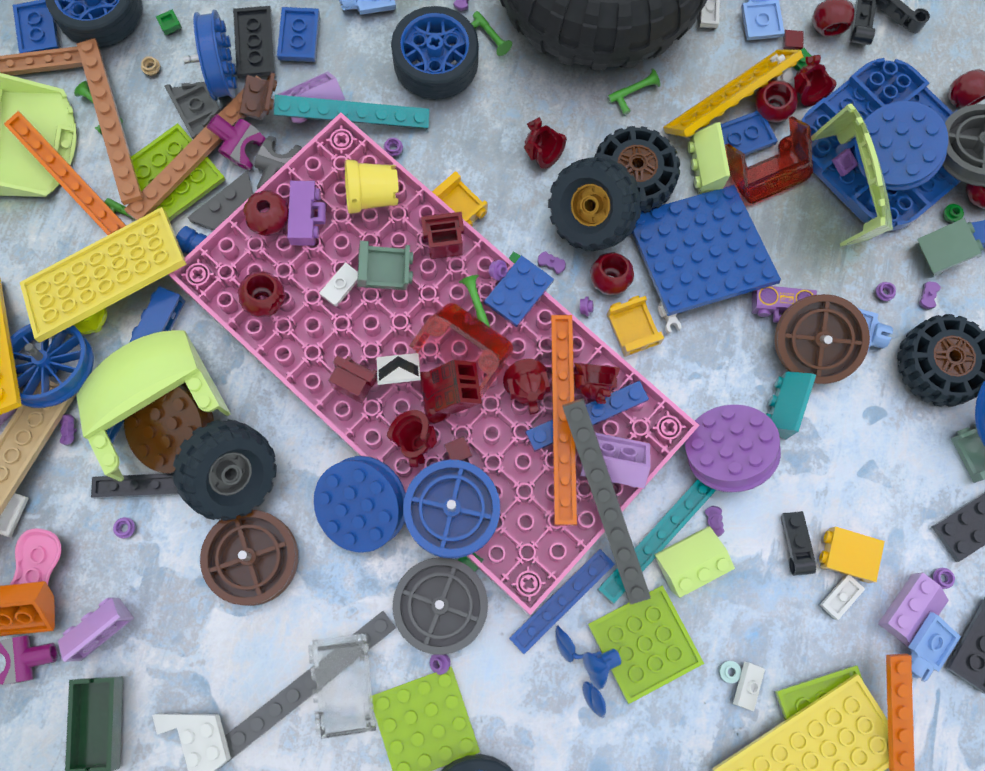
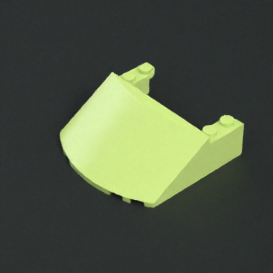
(52, 116)
(847, 125)
(136, 378)

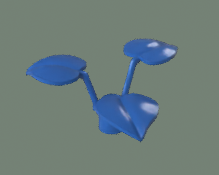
(597, 667)

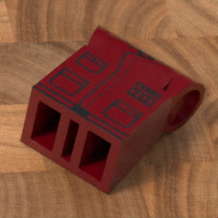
(450, 389)

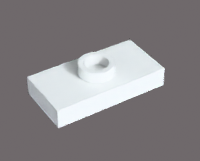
(340, 285)
(12, 514)
(749, 686)

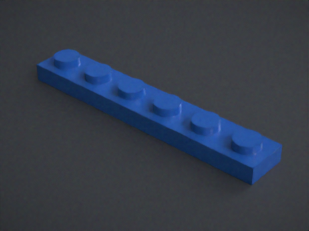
(615, 404)
(562, 601)

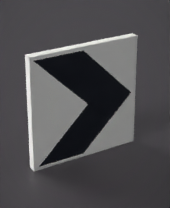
(398, 368)

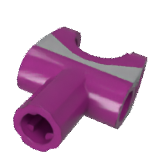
(235, 139)
(22, 657)

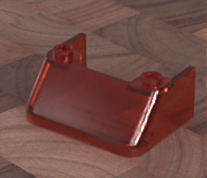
(777, 173)
(495, 346)

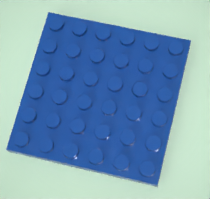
(703, 250)

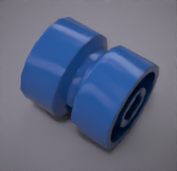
(189, 239)

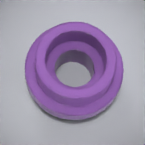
(393, 142)
(498, 269)
(889, 287)
(586, 306)
(117, 528)
(949, 577)
(444, 662)

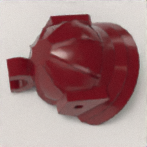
(813, 81)
(544, 144)
(596, 380)
(527, 383)
(413, 435)

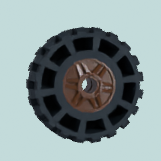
(646, 158)
(944, 360)

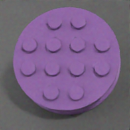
(733, 448)

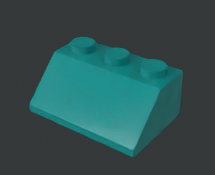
(790, 401)

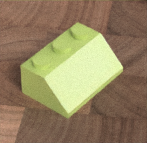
(709, 159)
(694, 562)

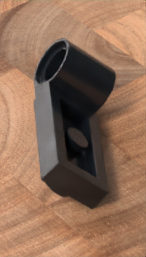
(903, 15)
(863, 22)
(799, 544)

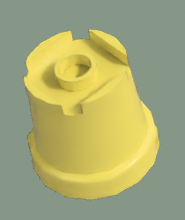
(370, 185)

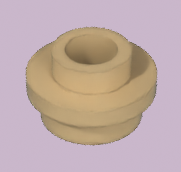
(147, 62)

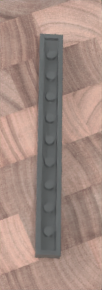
(606, 500)
(294, 695)

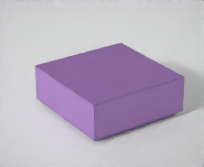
(845, 162)

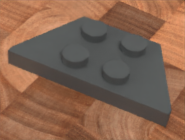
(193, 105)
(223, 204)

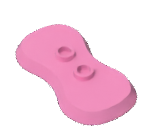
(36, 556)

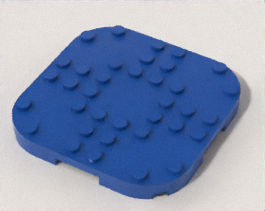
(868, 90)

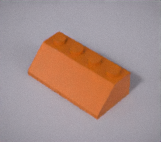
(26, 608)

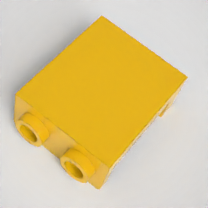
(461, 198)
(633, 326)
(851, 554)

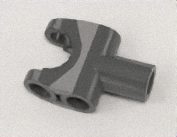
(270, 161)

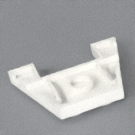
(200, 738)

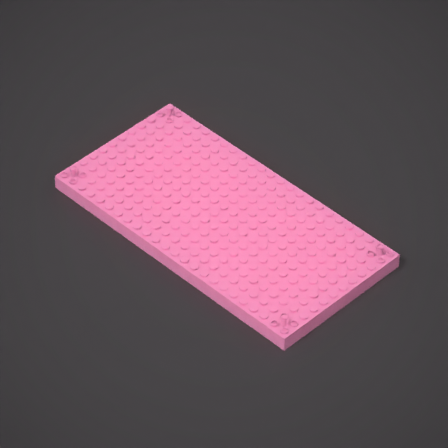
(308, 332)

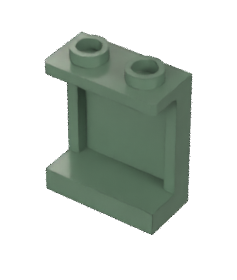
(950, 246)
(384, 267)
(971, 452)

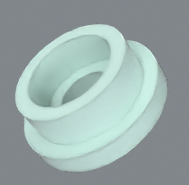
(724, 671)

